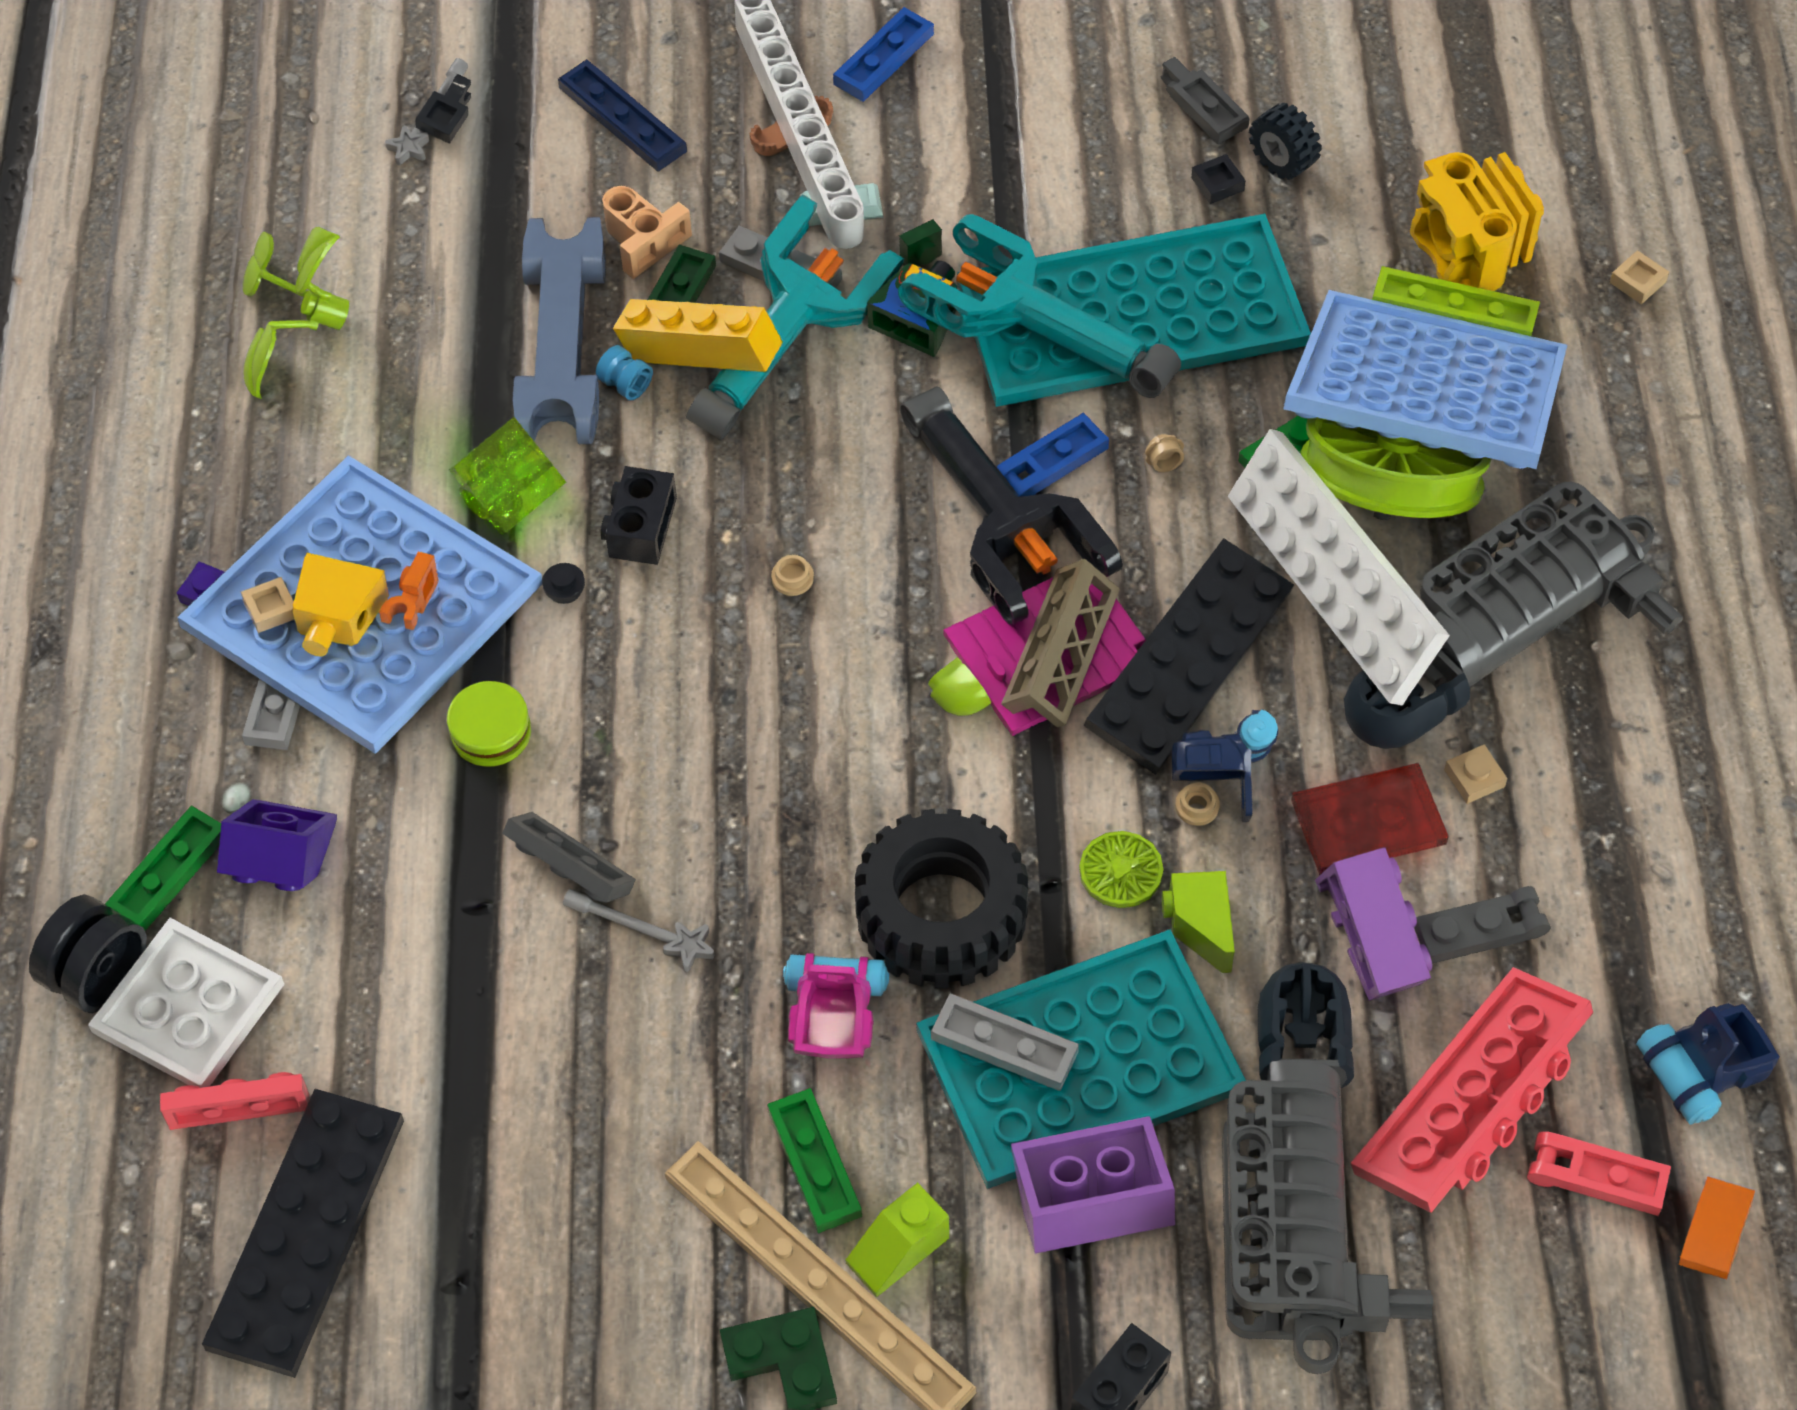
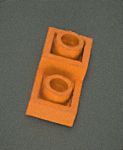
(1717, 1228)

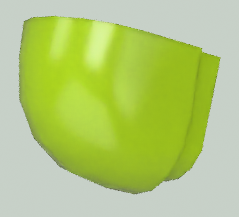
(958, 690)

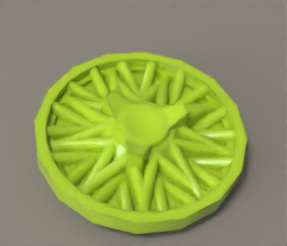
(1121, 869)

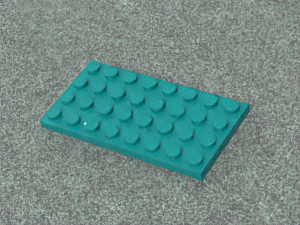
(1198, 289)

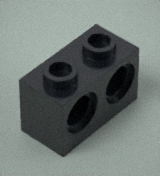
(646, 516)
(1125, 1374)

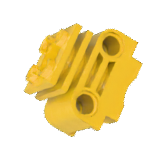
(1476, 218)

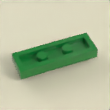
(167, 868)
(814, 1160)

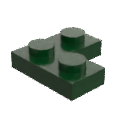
(784, 1344)

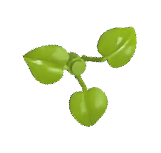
(317, 305)

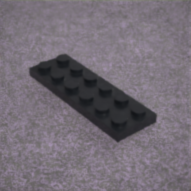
(1188, 656)
(303, 1233)

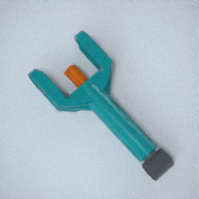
(1018, 299)
(798, 300)

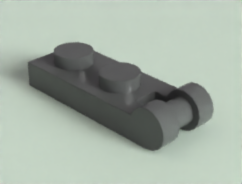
(1482, 925)

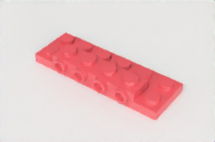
(1475, 1092)

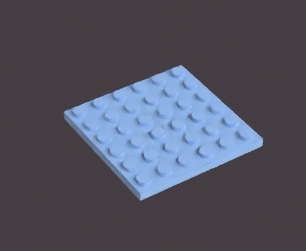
(1428, 379)
(392, 670)

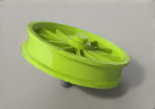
(1393, 473)

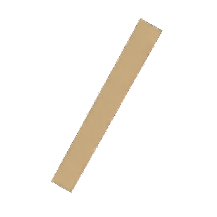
(819, 1282)

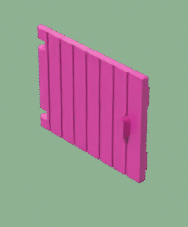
(994, 648)

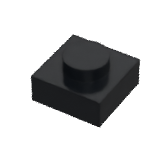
(1218, 179)

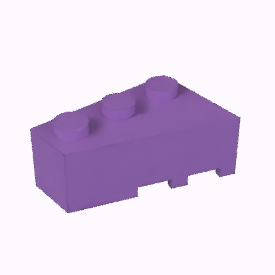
(1377, 923)

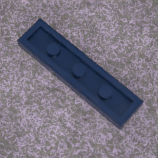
(622, 115)

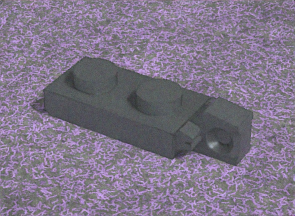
(1204, 101)

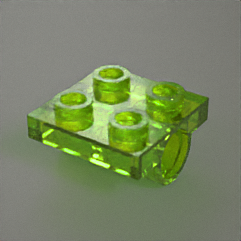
(506, 477)

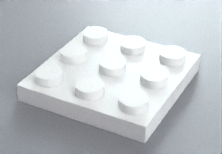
(186, 1004)

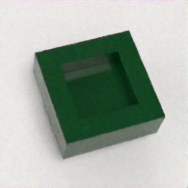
(921, 244)

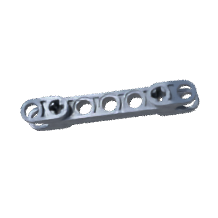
(558, 387)

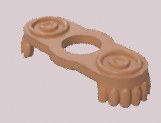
(771, 141)

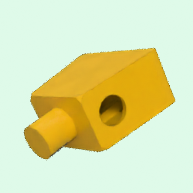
(336, 602)

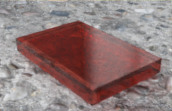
(1369, 814)

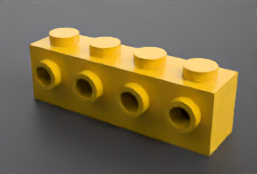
(698, 334)

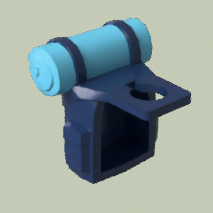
(1226, 756)
(1708, 1057)

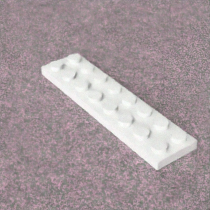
(1338, 568)

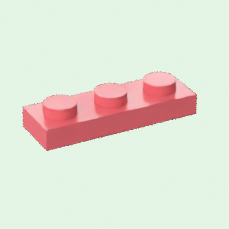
(234, 1100)

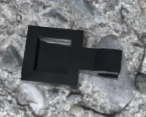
(446, 113)

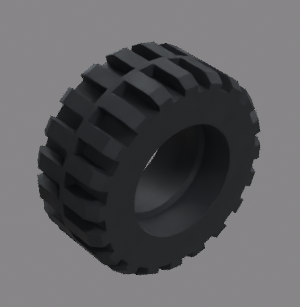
(941, 847)

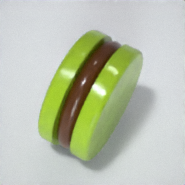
(489, 723)

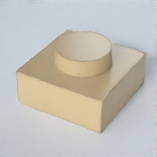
(1639, 277)
(269, 604)
(1475, 774)

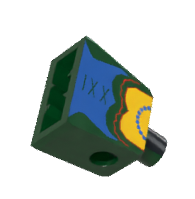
(898, 322)

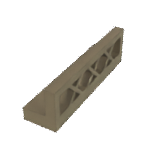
(1056, 632)

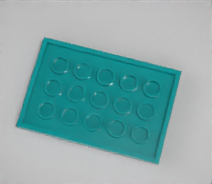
(1141, 1053)

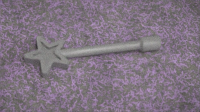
(411, 143)
(684, 943)

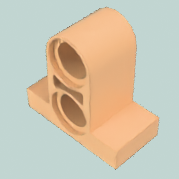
(642, 229)

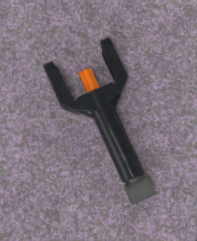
(1009, 520)

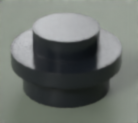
(563, 582)

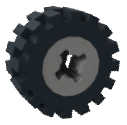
(1285, 141)

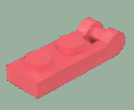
(1599, 1173)

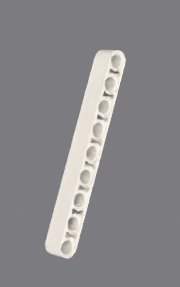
(801, 122)

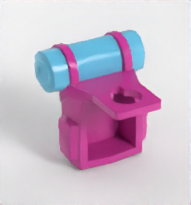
(833, 1004)

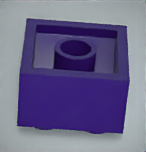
(274, 844)

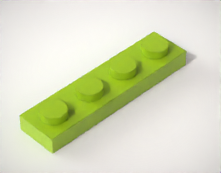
(1456, 300)

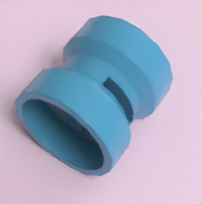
(627, 374)

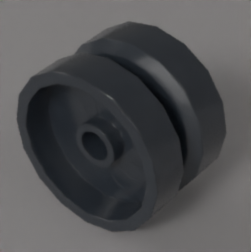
(85, 952)

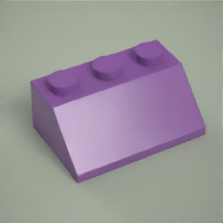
(1093, 1184)

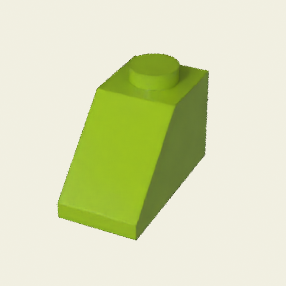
(1202, 915)
(899, 1239)

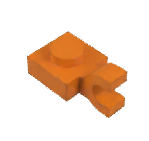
(417, 586)

